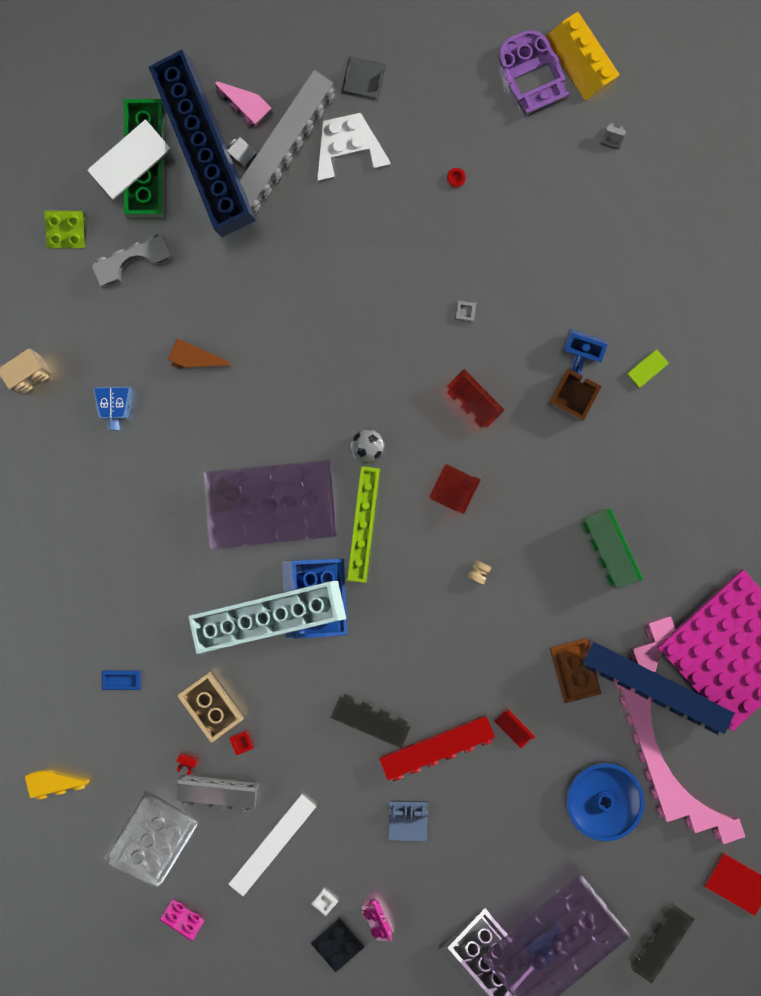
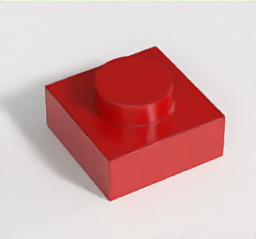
(241, 742)

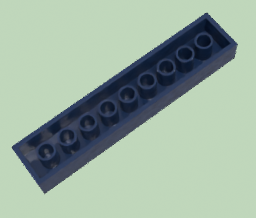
(202, 144)

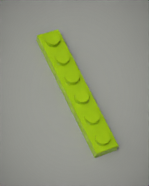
(363, 524)

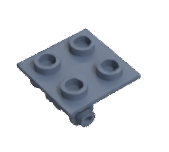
(408, 821)

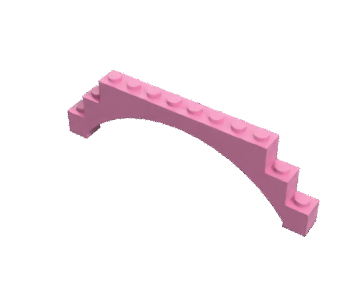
(671, 796)

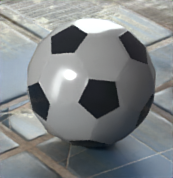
(367, 446)

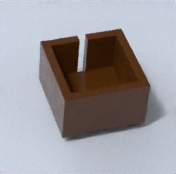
(573, 396)

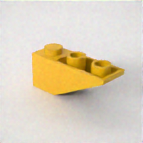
(50, 781)

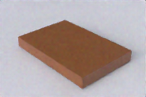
(574, 679)

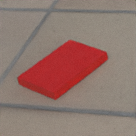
(736, 883)

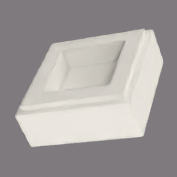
(324, 902)

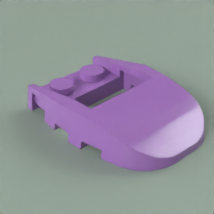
(524, 54)

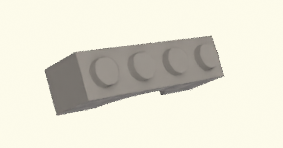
(109, 270)

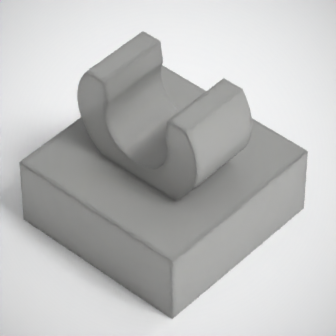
(613, 136)

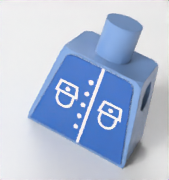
(113, 404)

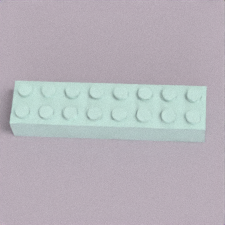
(267, 617)

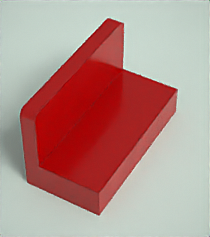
(514, 728)

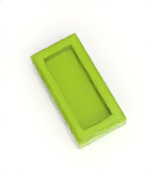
(647, 368)

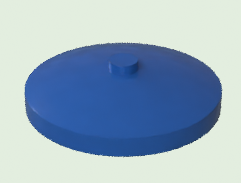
(605, 802)

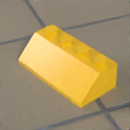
(582, 56)

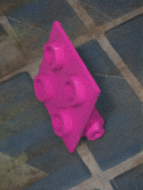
(182, 920)
(379, 928)

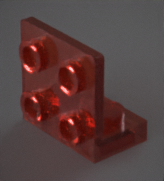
(454, 489)

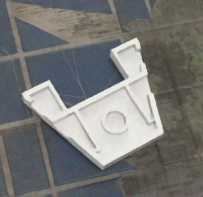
(345, 137)

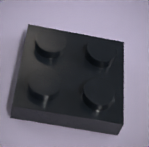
(337, 944)

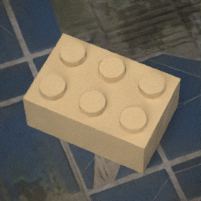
(24, 372)
(210, 707)

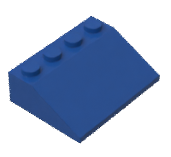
(310, 573)

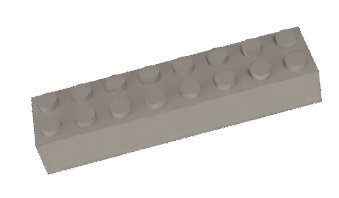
(286, 138)

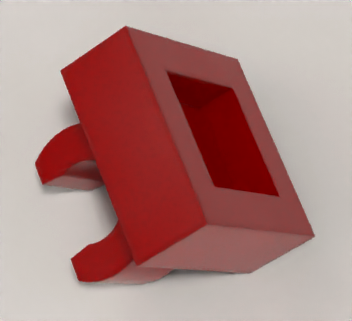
(188, 761)

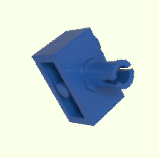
(584, 347)

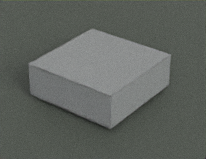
(465, 311)

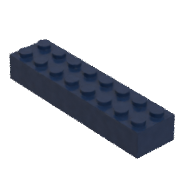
(661, 689)

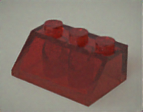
(474, 399)

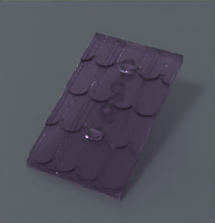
(270, 504)
(557, 943)

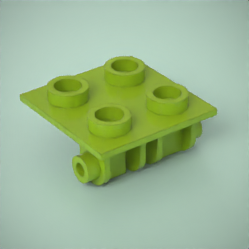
(64, 229)

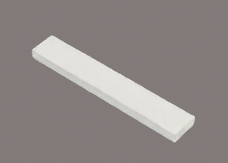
(272, 845)

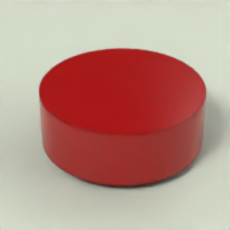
(456, 177)

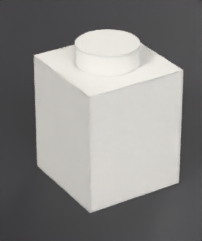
(241, 153)

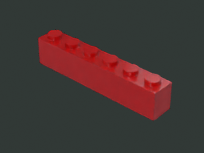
(437, 747)

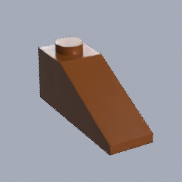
(192, 357)

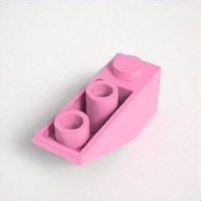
(248, 103)

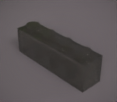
(371, 721)
(662, 942)

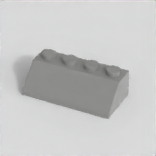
(217, 792)

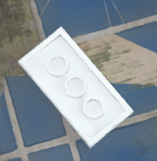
(129, 159)

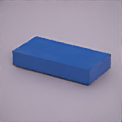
(121, 679)

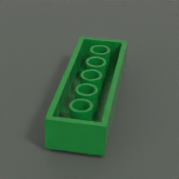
(147, 194)

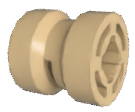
(479, 572)

